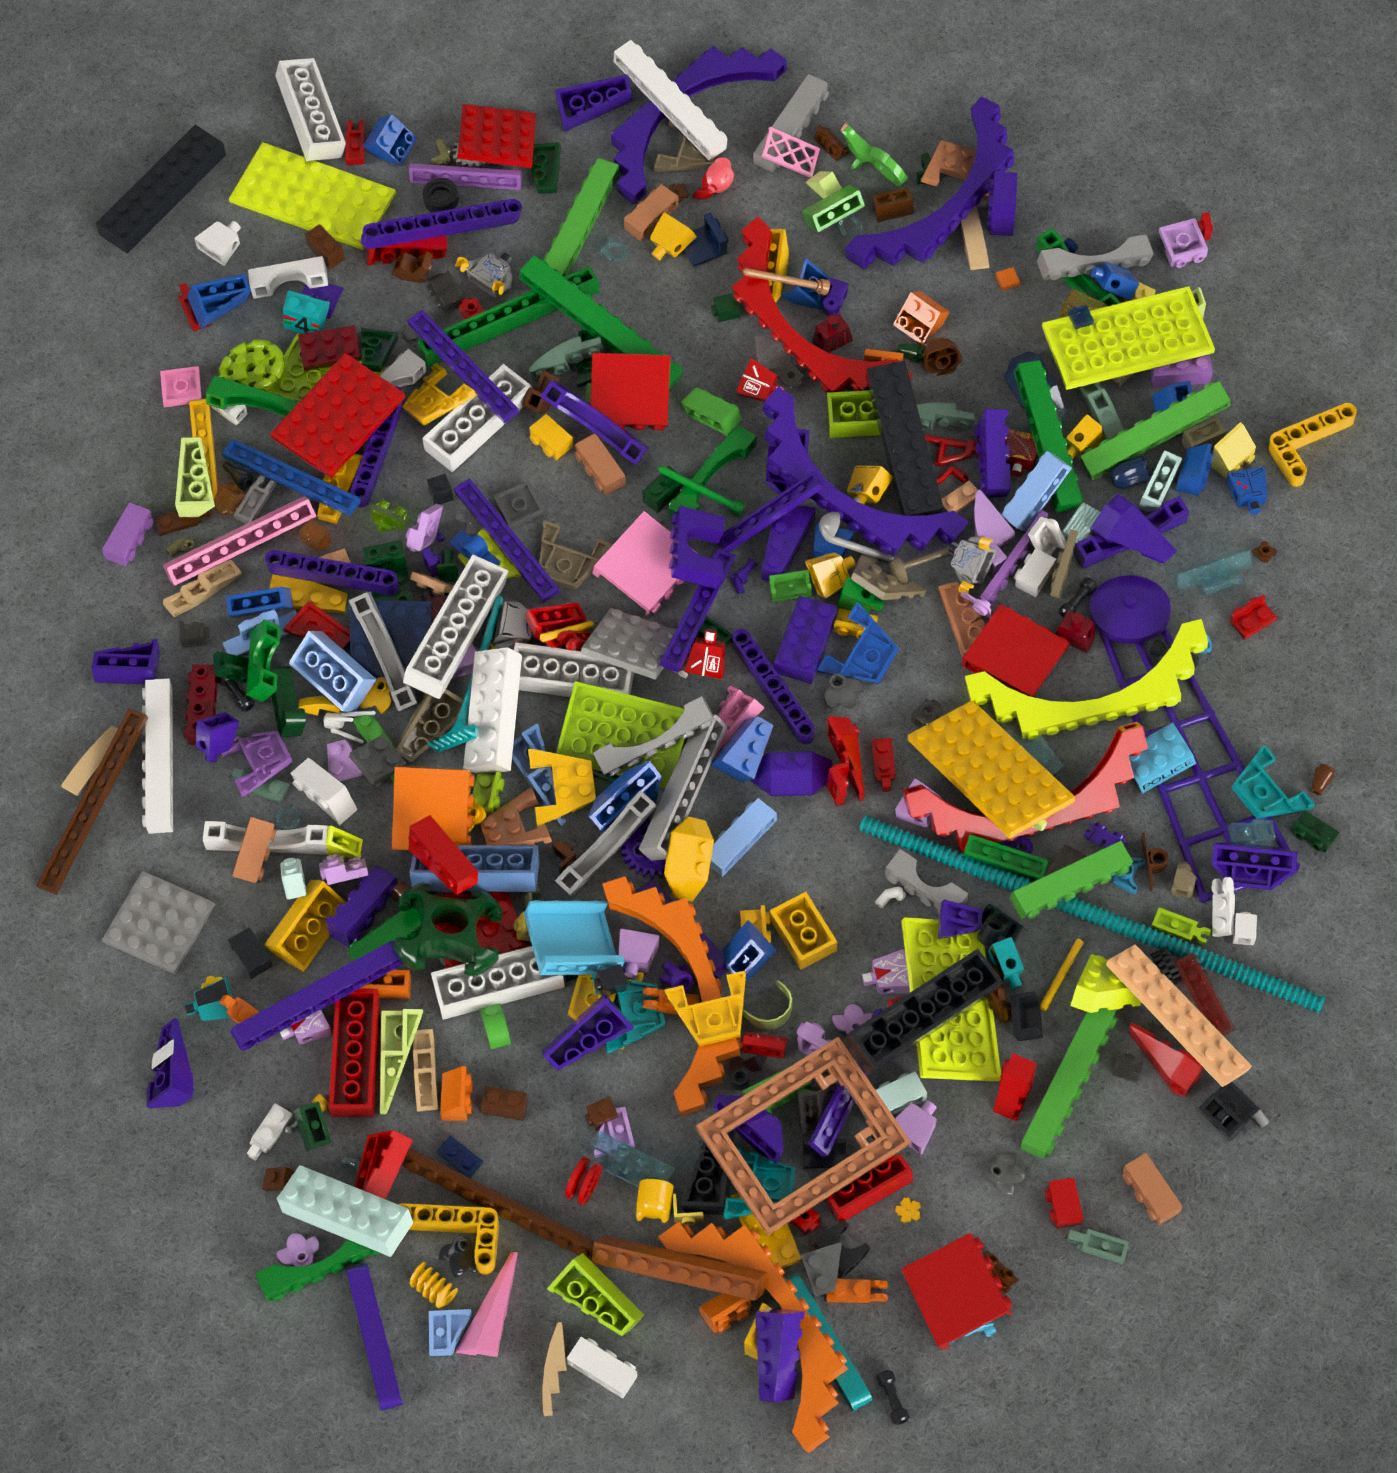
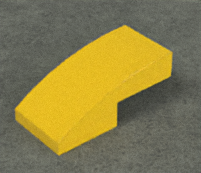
(313, 704)

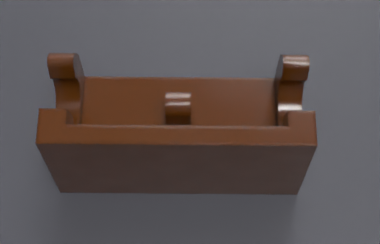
(892, 204)

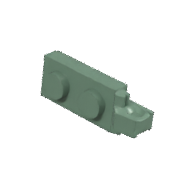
(270, 789)
(1099, 1244)

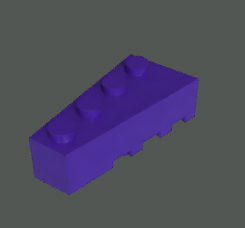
(592, 99)
(993, 453)
(785, 540)
(361, 906)
(777, 1353)

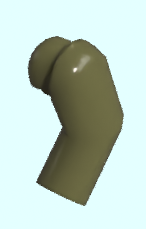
(180, 544)
(528, 896)

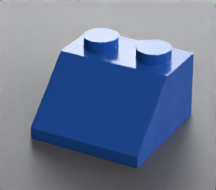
(801, 295)

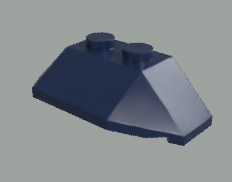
(1011, 381)

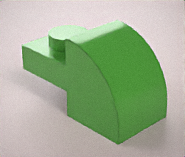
(495, 1026)

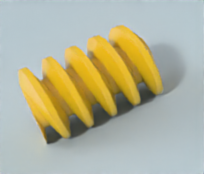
(432, 1287)

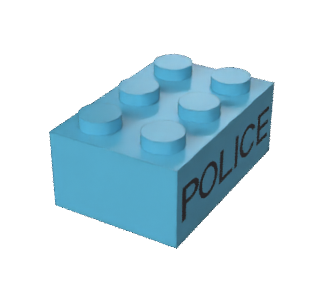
(1163, 759)

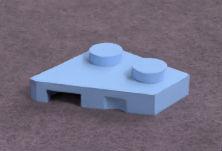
(446, 1330)

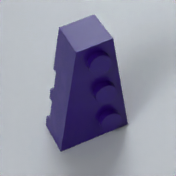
(127, 665)

